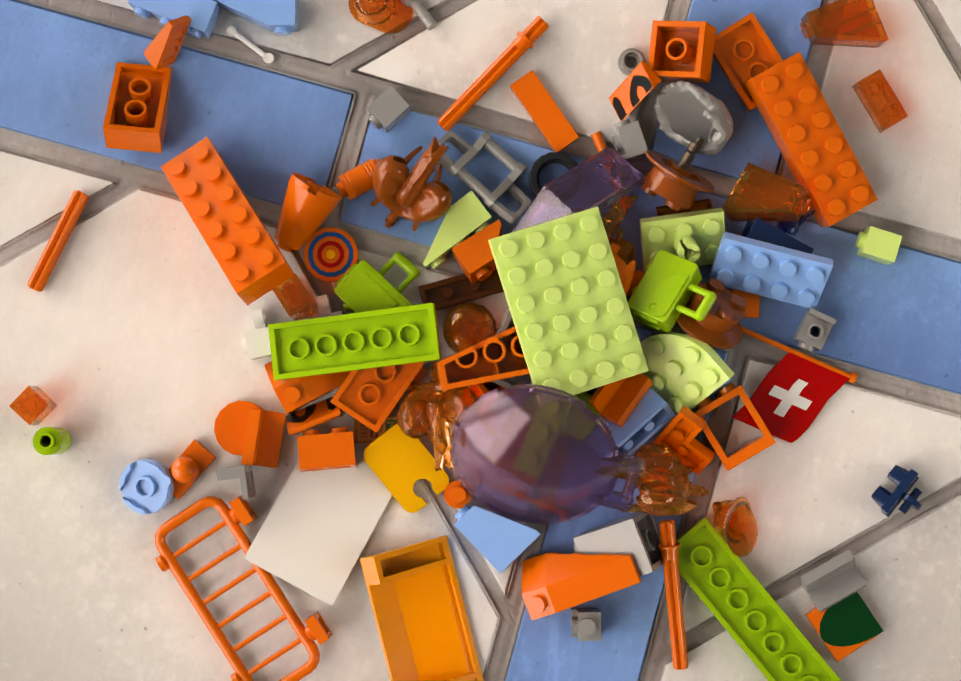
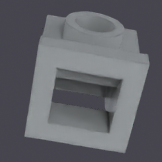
(629, 140)
(803, 336)
(586, 624)

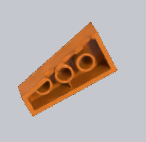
(484, 362)

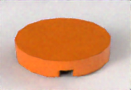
(232, 426)

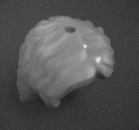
(692, 113)

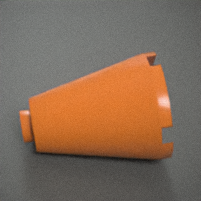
(303, 211)

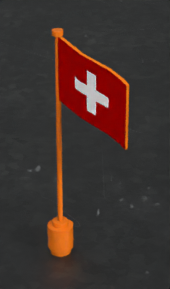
(790, 391)

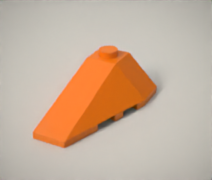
(302, 391)
(566, 580)

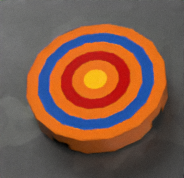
(330, 254)

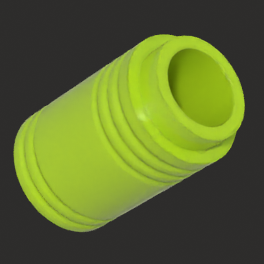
(59, 440)

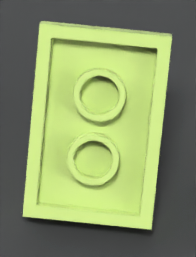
(685, 234)

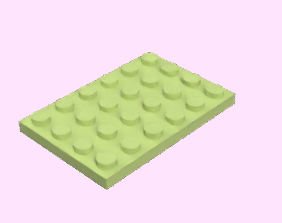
(568, 303)

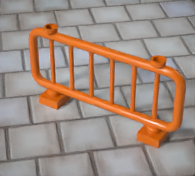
(239, 513)

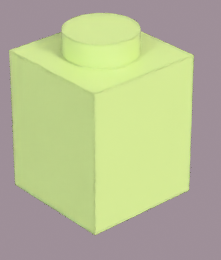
(878, 245)

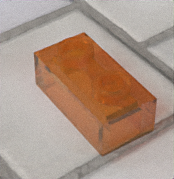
(880, 101)

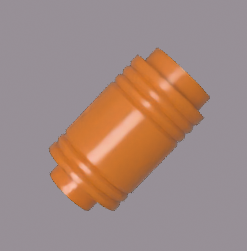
(357, 180)

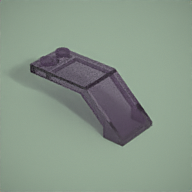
(590, 184)

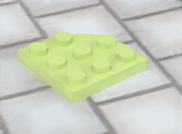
(683, 368)

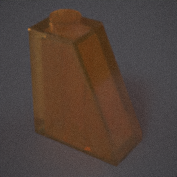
(845, 24)
(766, 197)

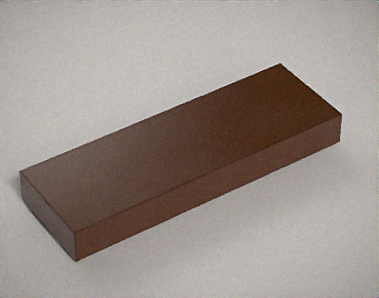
(459, 290)

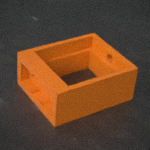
(746, 451)

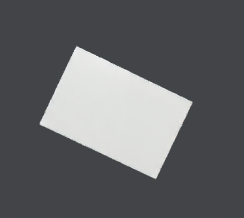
(320, 527)

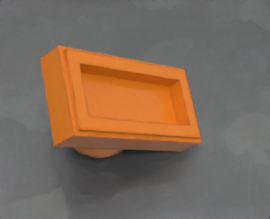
(190, 467)

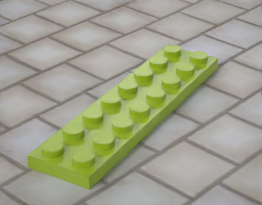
(747, 609)

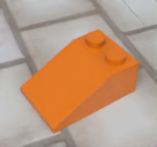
(137, 108)

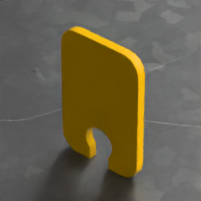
(400, 463)

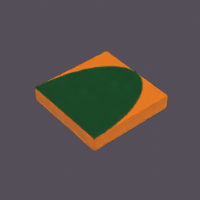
(845, 626)

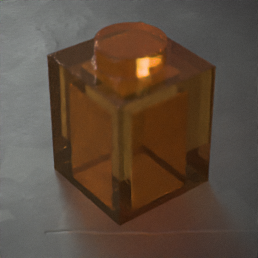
(33, 405)

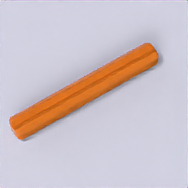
(57, 241)

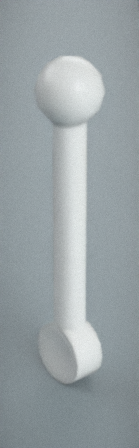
(267, 57)

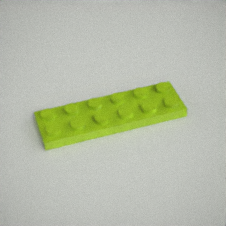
(354, 341)

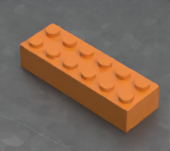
(810, 140)
(227, 221)

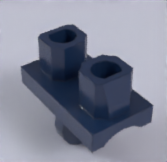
(905, 481)

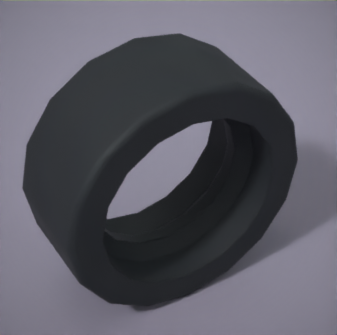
(544, 160)

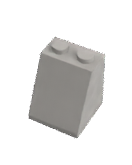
(627, 535)

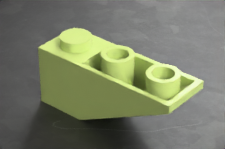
(461, 221)

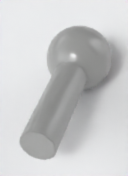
(422, 12)

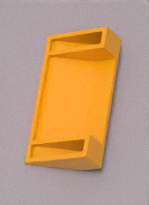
(421, 613)

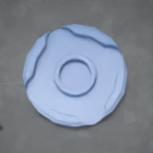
(146, 486)

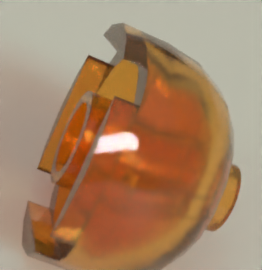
(468, 325)

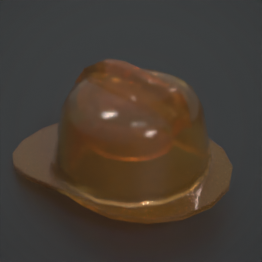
(383, 15)
(736, 524)

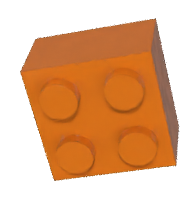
(682, 50)

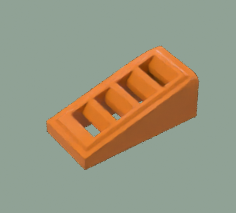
(167, 43)

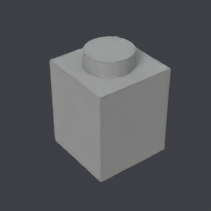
(388, 110)

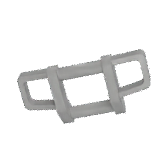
(491, 198)

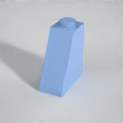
(494, 535)

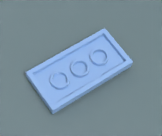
(770, 270)

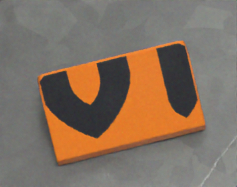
(633, 90)
(312, 416)

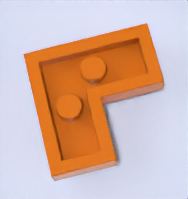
(680, 438)

